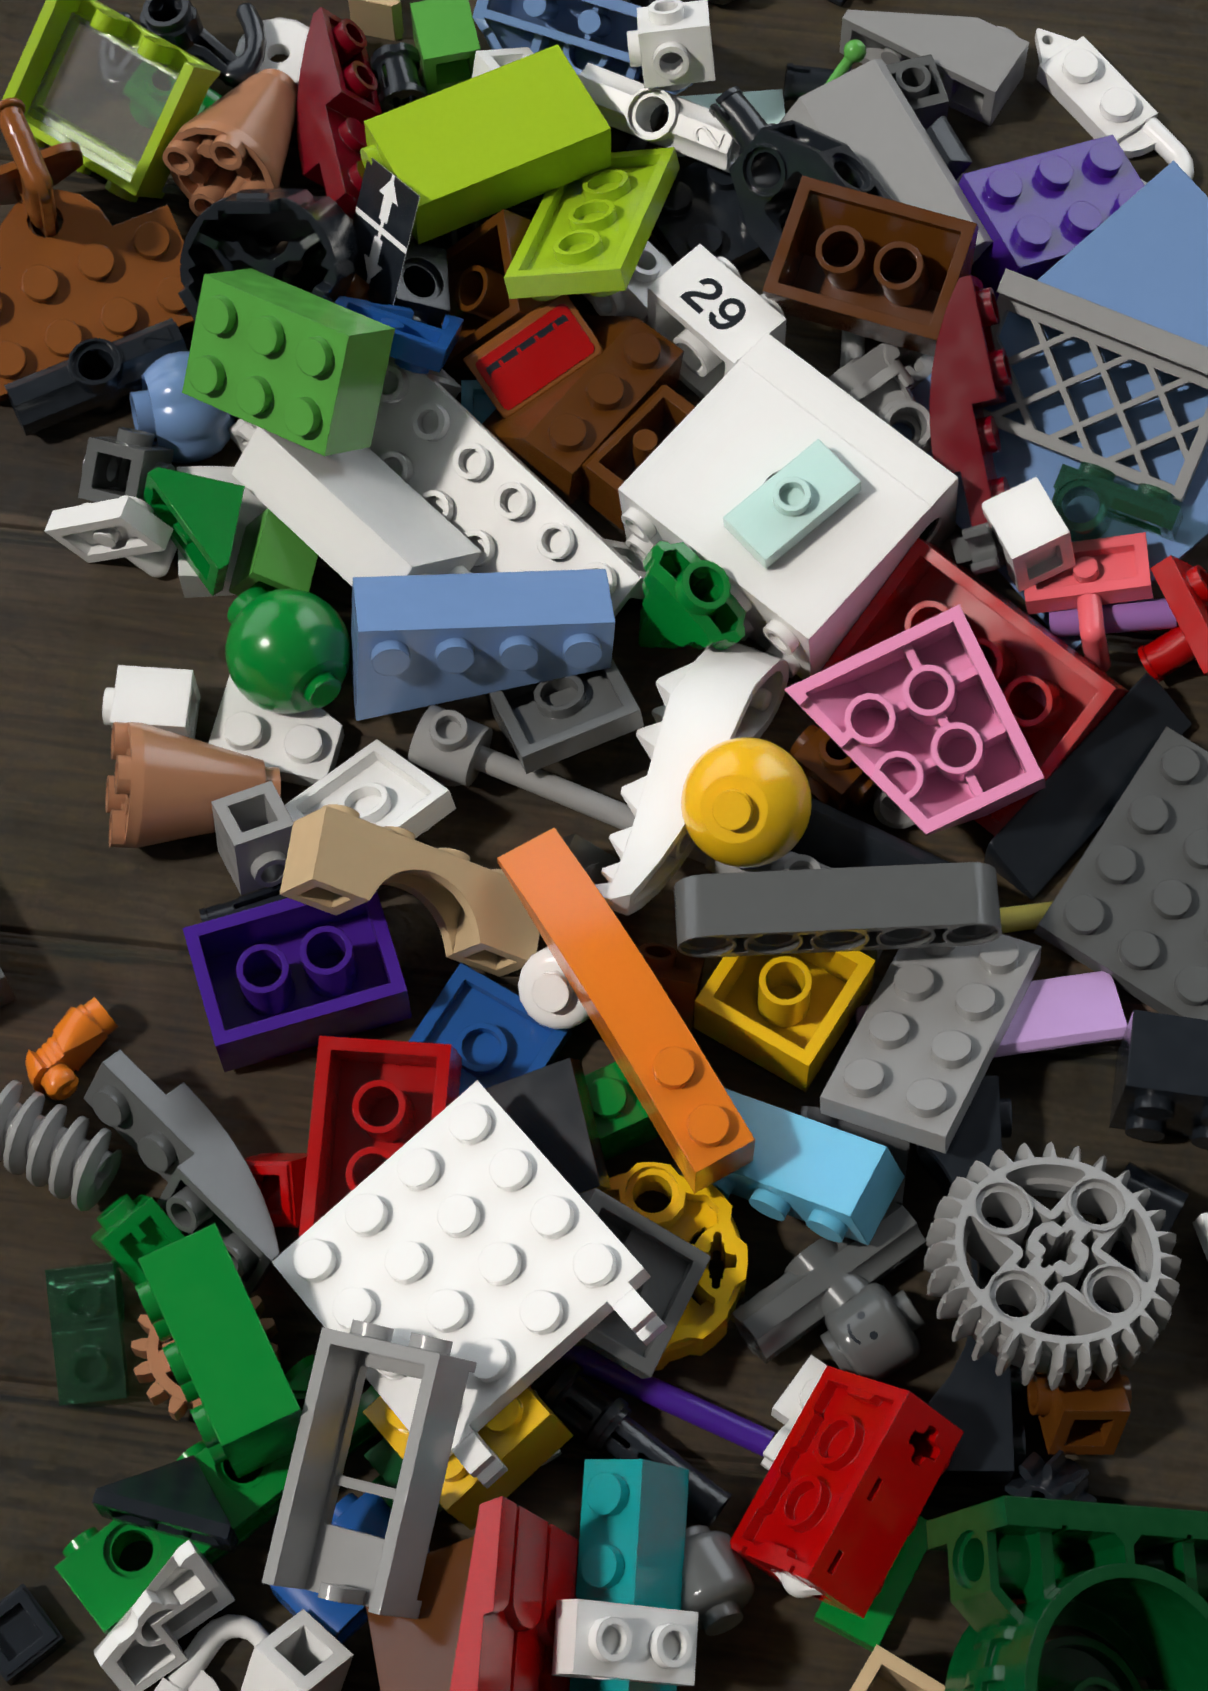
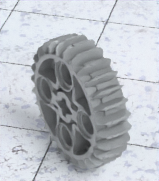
(1046, 1290)

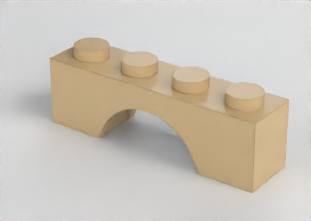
(343, 860)

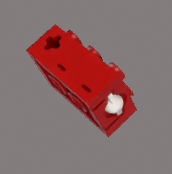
(846, 1490)

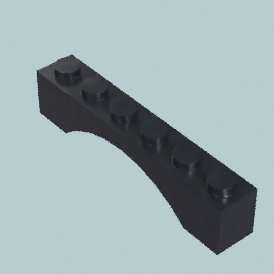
(973, 1393)

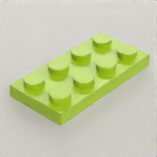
(593, 229)

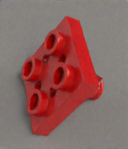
(1187, 596)

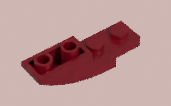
(332, 104)
(965, 379)

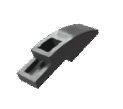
(195, 1157)

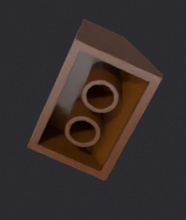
(869, 264)
(588, 406)

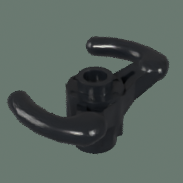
(181, 25)

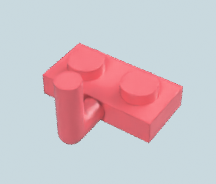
(1104, 573)

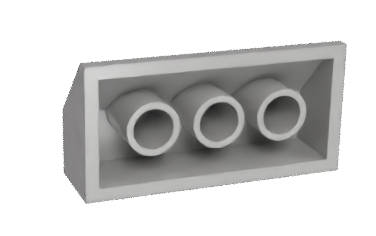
(886, 135)

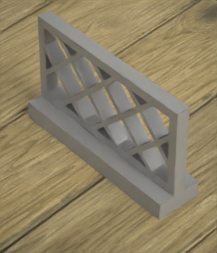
(1117, 334)

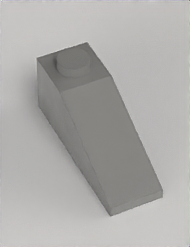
(973, 57)

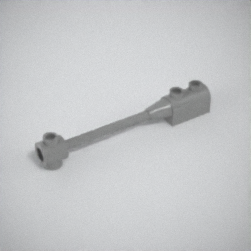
(459, 749)

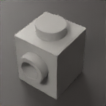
(253, 836)

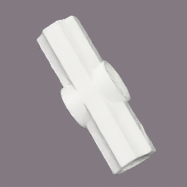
(689, 125)

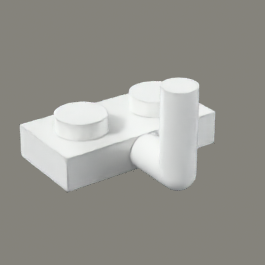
(115, 531)

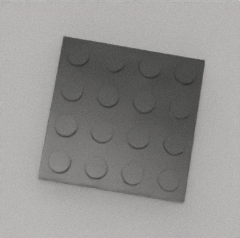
(1143, 886)

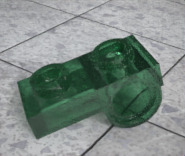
(1144, 509)
(88, 1331)

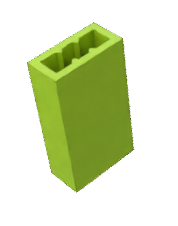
(491, 141)

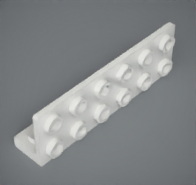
(487, 488)

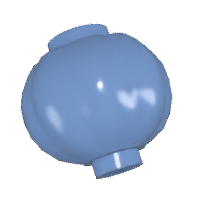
(176, 419)

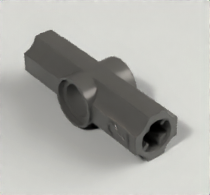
(823, 1280)

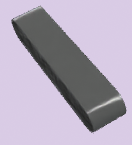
(837, 909)

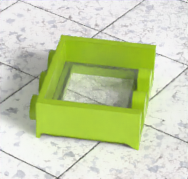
(110, 90)

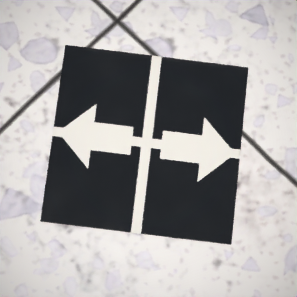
(383, 228)

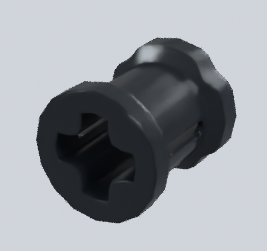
(397, 73)

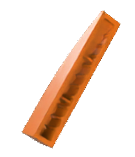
(630, 1011)

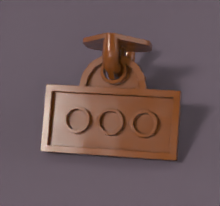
(76, 280)

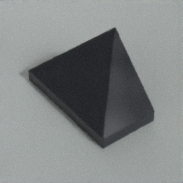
(170, 1502)

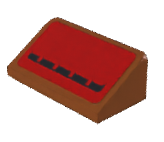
(533, 355)

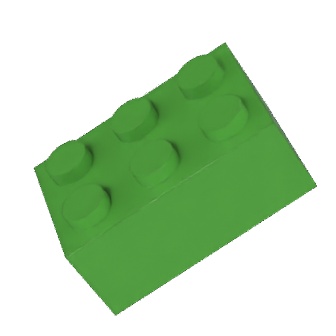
(288, 361)

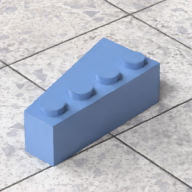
(473, 634)

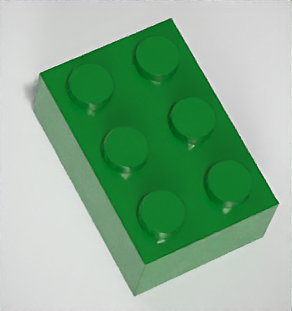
(219, 1351)

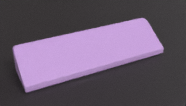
(1061, 1014)

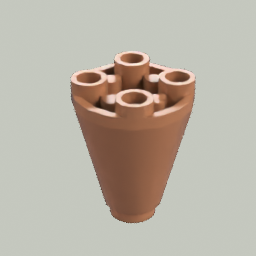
(235, 141)
(168, 784)

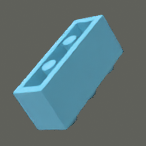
(813, 1173)

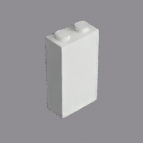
(352, 510)

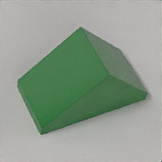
(202, 519)

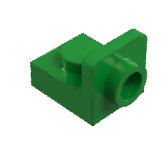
(132, 1231)

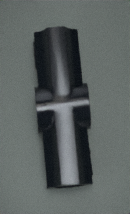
(66, 390)

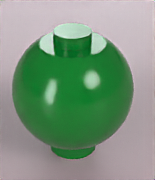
(286, 649)

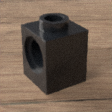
(422, 284)

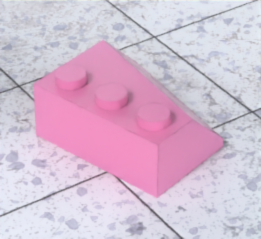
(926, 723)

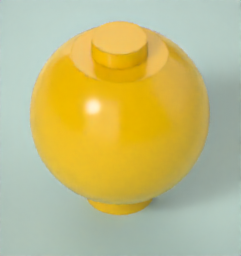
(746, 802)

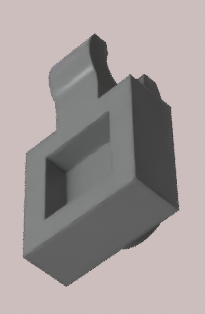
(979, 549)

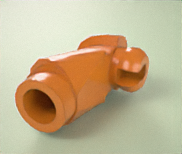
(71, 1045)

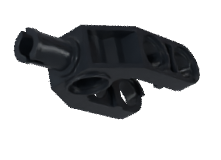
(760, 187)

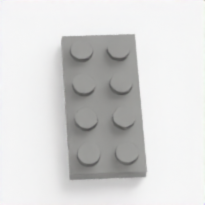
(930, 1039)

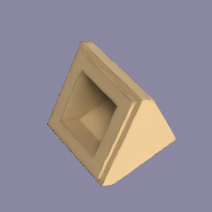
(378, 18)

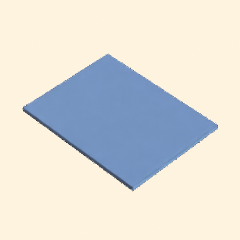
(1153, 268)

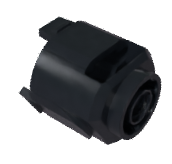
(250, 227)

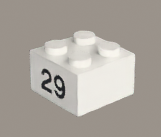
(710, 316)

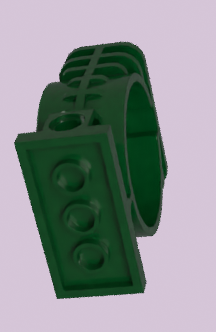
(1091, 1567)

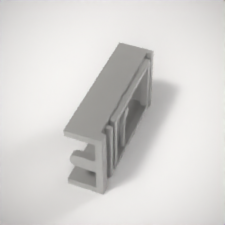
(345, 1562)

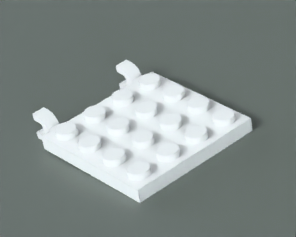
(474, 1247)

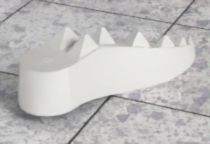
(705, 703)

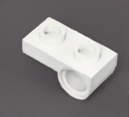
(624, 1642)

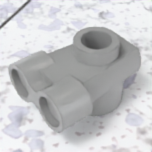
(892, 401)

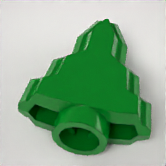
(687, 601)

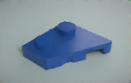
(414, 344)

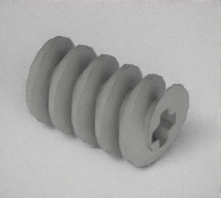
(53, 1152)

